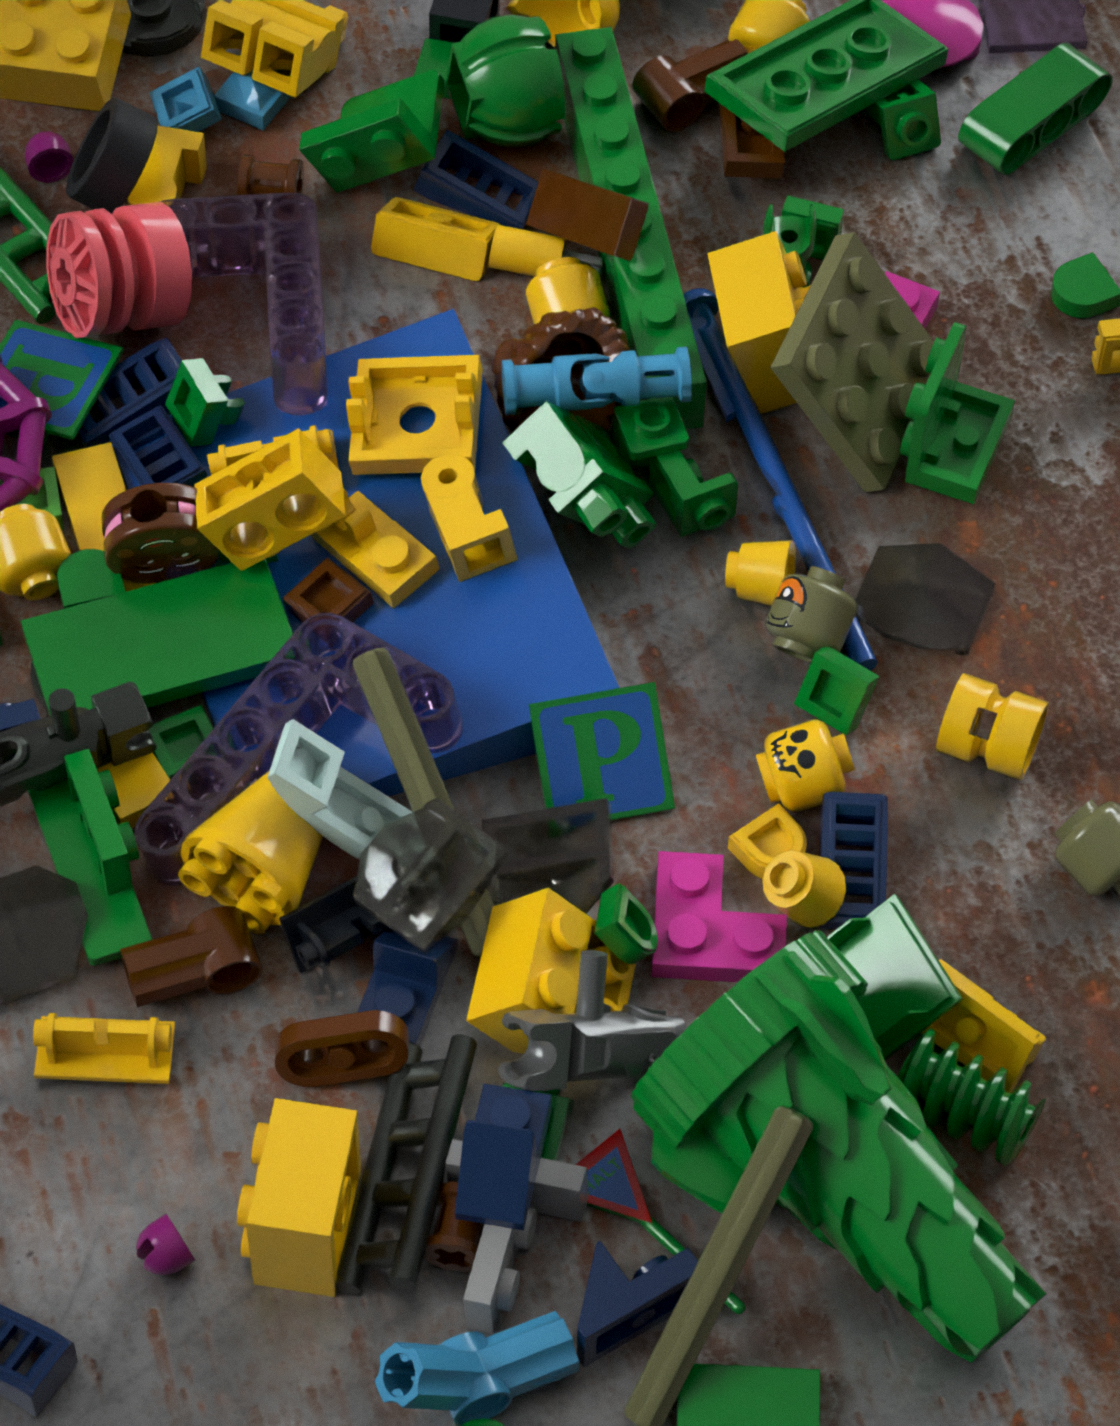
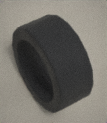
(112, 156)

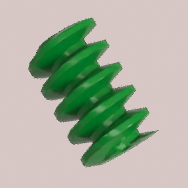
(970, 1099)

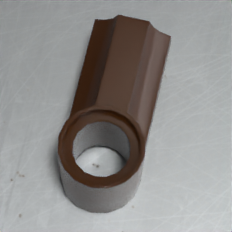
(676, 89)
(209, 954)

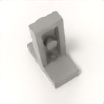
(493, 1284)

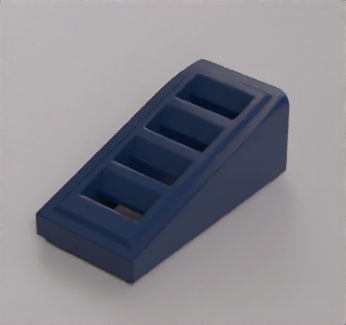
(472, 161)
(137, 371)
(162, 461)
(856, 821)
(49, 1370)

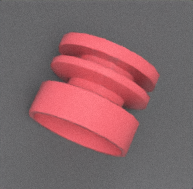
(118, 269)

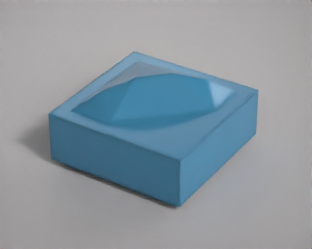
(249, 100)
(186, 102)

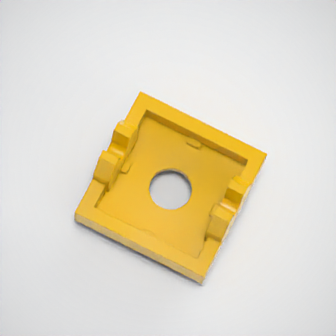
(393, 386)

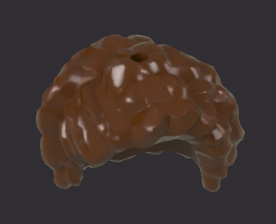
(561, 335)

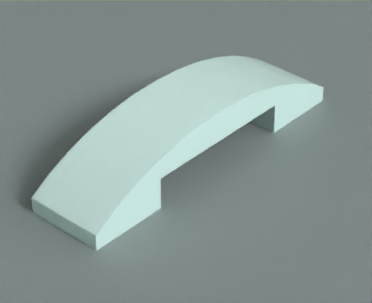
(326, 795)

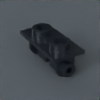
(328, 927)

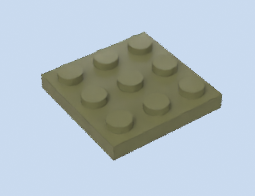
(855, 361)

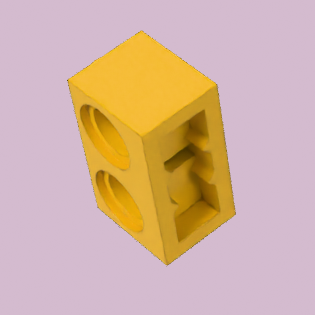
(269, 500)

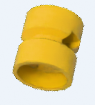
(1013, 734)

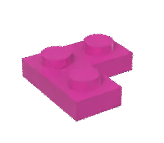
(695, 934)

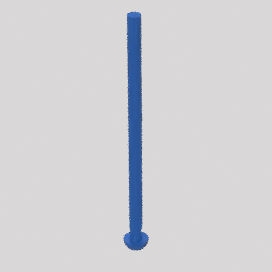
(737, 402)

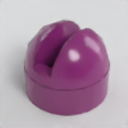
(48, 157)
(163, 1248)

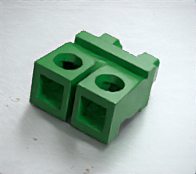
(585, 473)

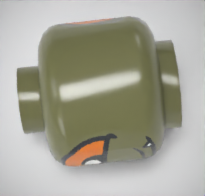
(810, 613)

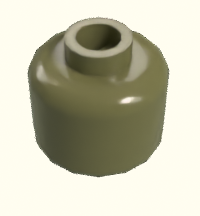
(1092, 847)

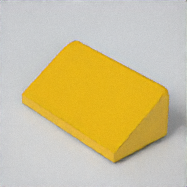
(433, 238)

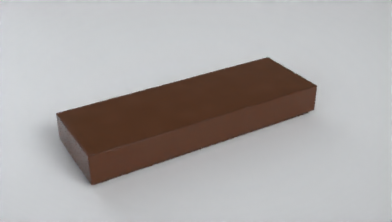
(587, 214)

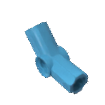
(475, 1373)

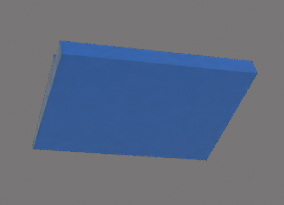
(496, 636)

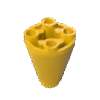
(252, 856)

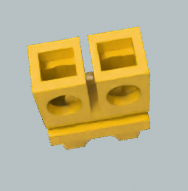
(275, 37)

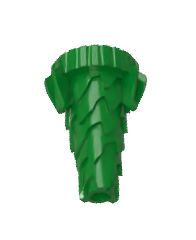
(871, 1167)

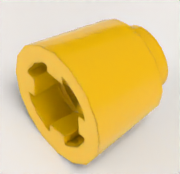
(760, 569)
(804, 887)

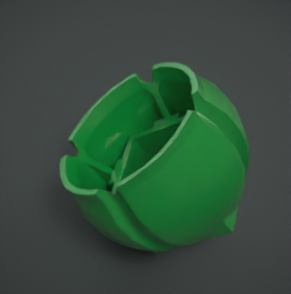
(507, 82)

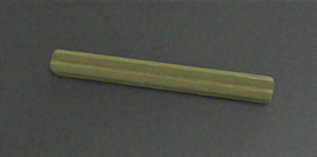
(411, 758)
(719, 1267)

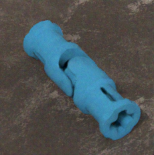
(600, 380)

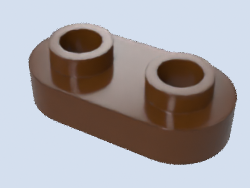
(341, 1048)

